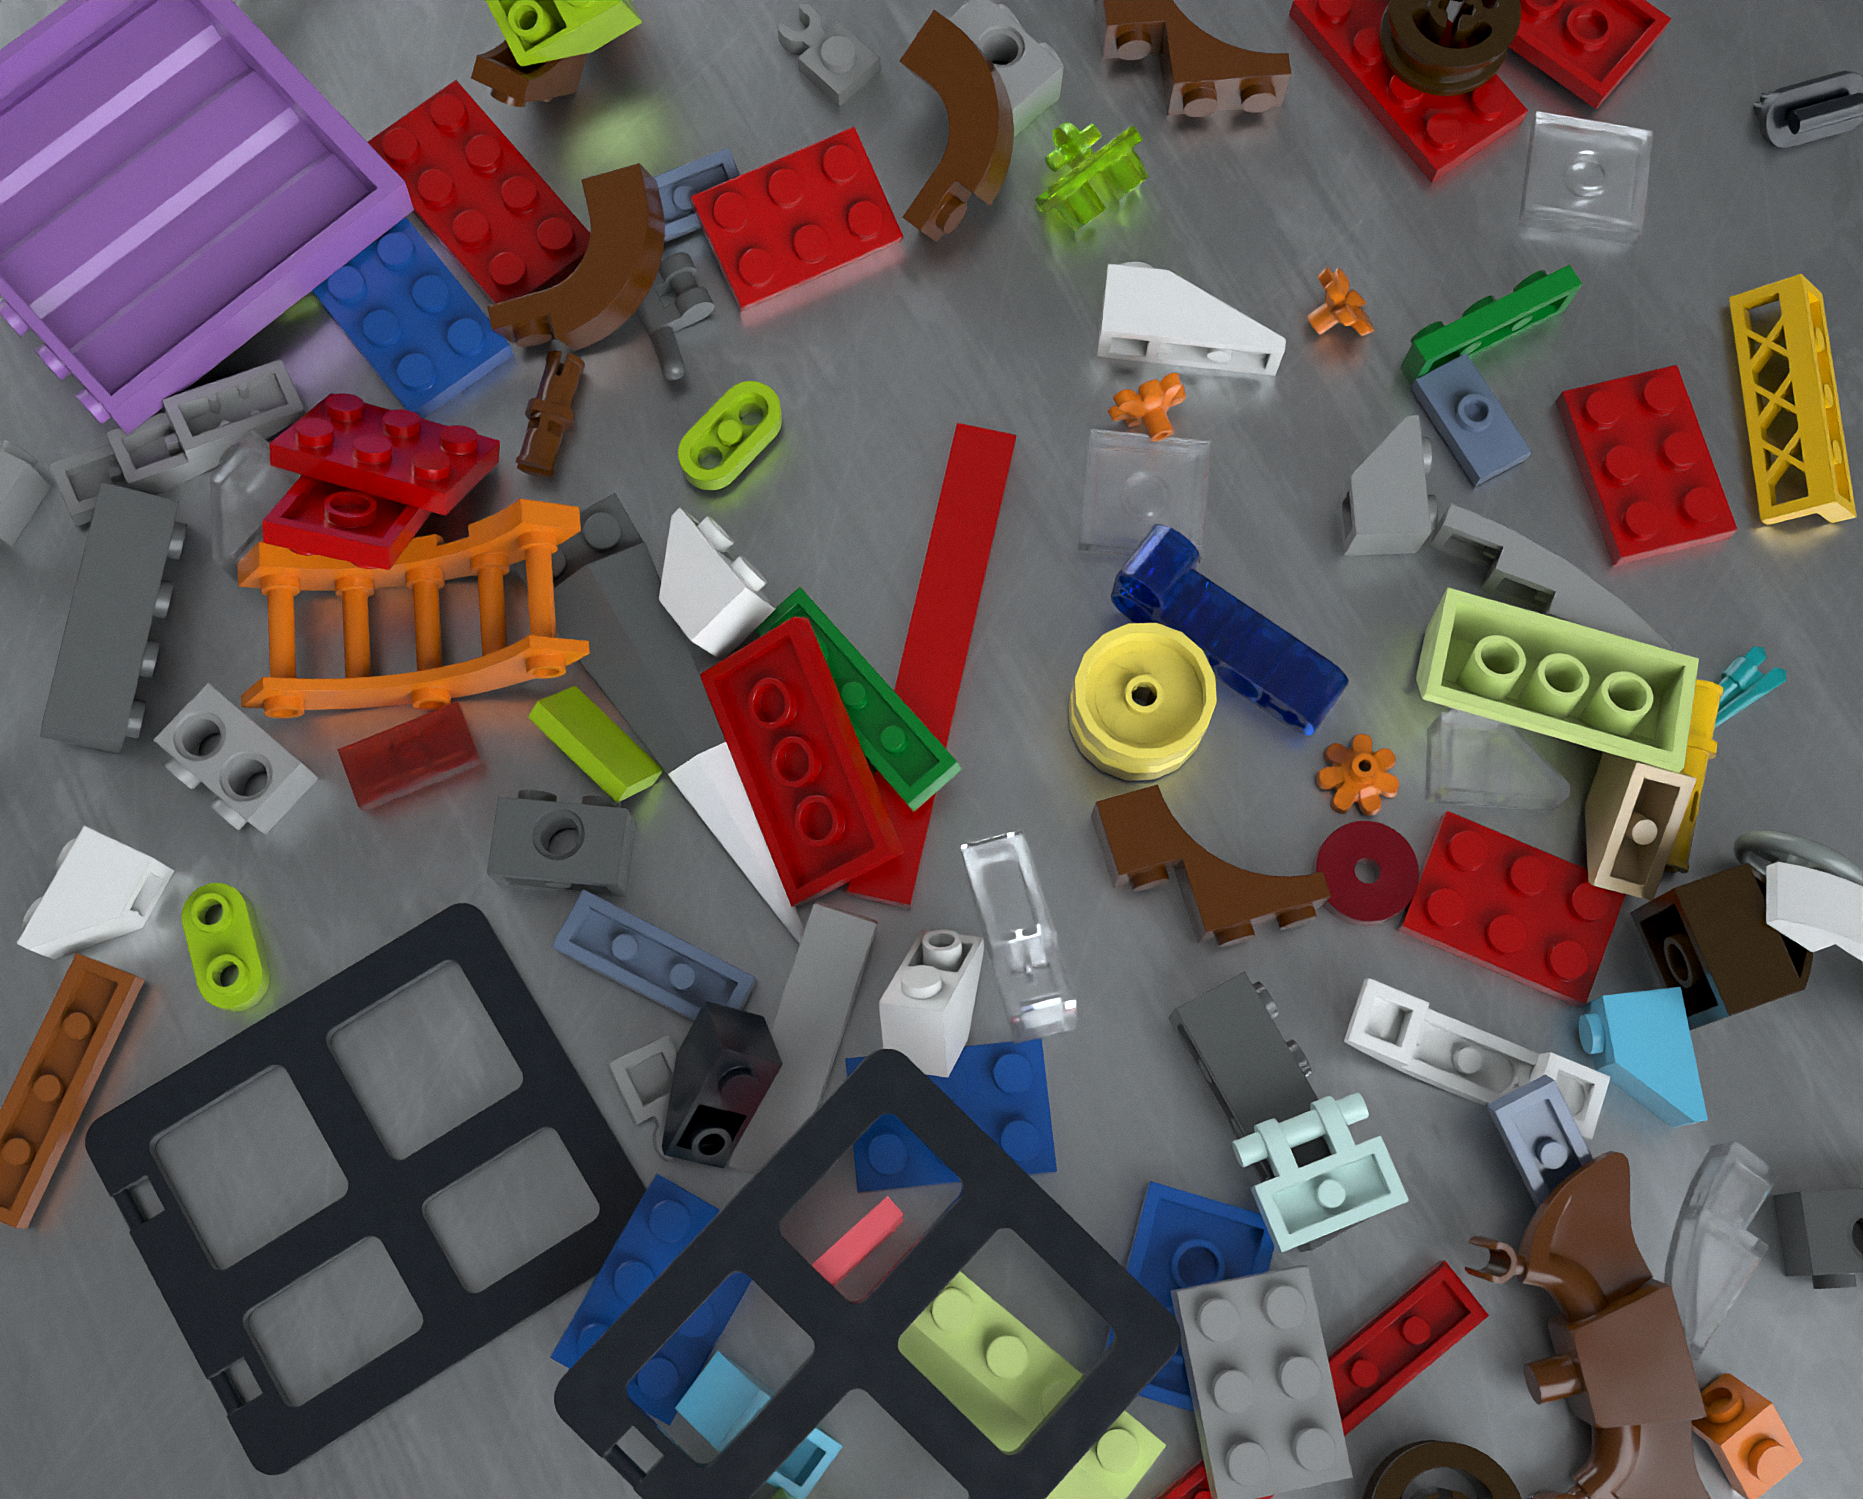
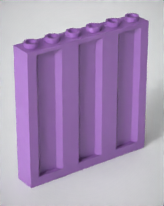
(168, 193)

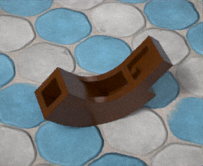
(978, 125)
(612, 276)

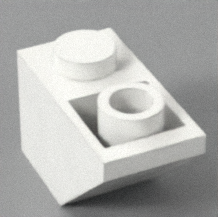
(708, 589)
(94, 897)
(933, 1000)

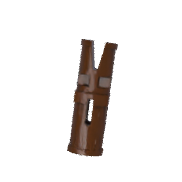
(549, 414)

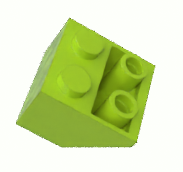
(560, 28)

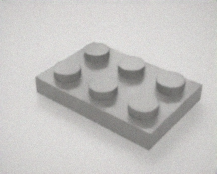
(1261, 1384)

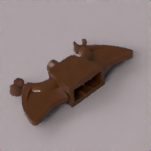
(1613, 1342)

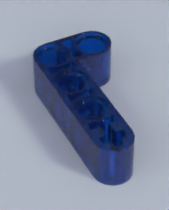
(1239, 643)

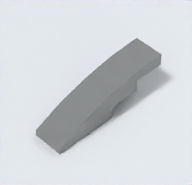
(183, 439)
(1537, 577)
(808, 1028)

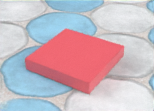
(859, 1241)

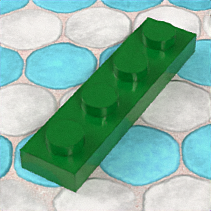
(885, 726)

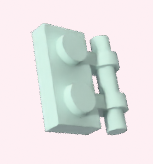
(1325, 1193)

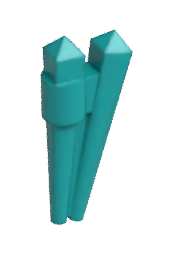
(1745, 683)

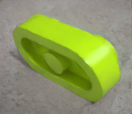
(726, 436)
(226, 943)

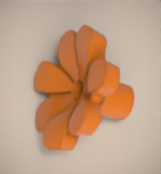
(1340, 305)
(1149, 405)
(1352, 783)

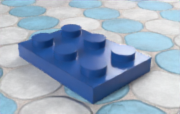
(412, 320)
(995, 1087)
(650, 1241)
(1185, 1244)

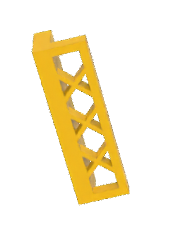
(1815, 400)

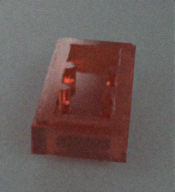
(410, 756)

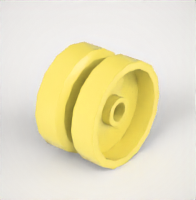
(1146, 665)

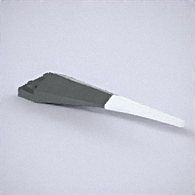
(644, 667)

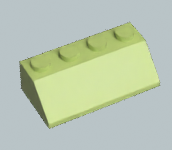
(1559, 679)
(1012, 1381)

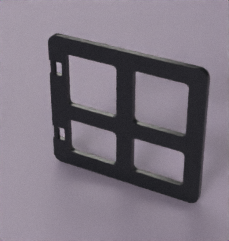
(383, 1193)
(860, 1338)

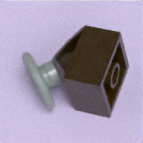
(1716, 934)

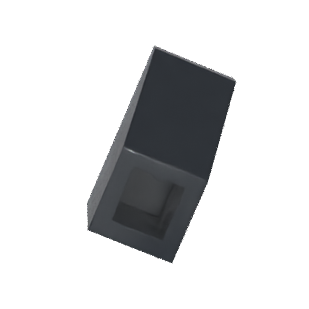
(718, 1084)

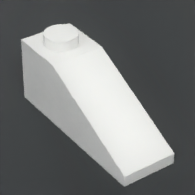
(1172, 322)

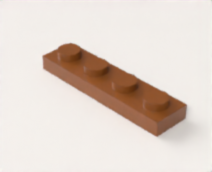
(59, 1080)

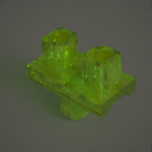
(1115, 162)

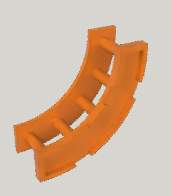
(516, 533)

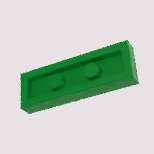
(1491, 321)

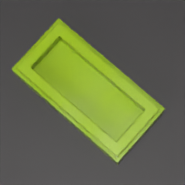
(595, 743)

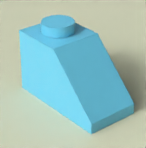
(1647, 1051)
(728, 1398)

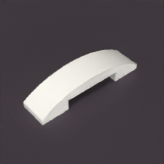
(1815, 908)
(1462, 1057)

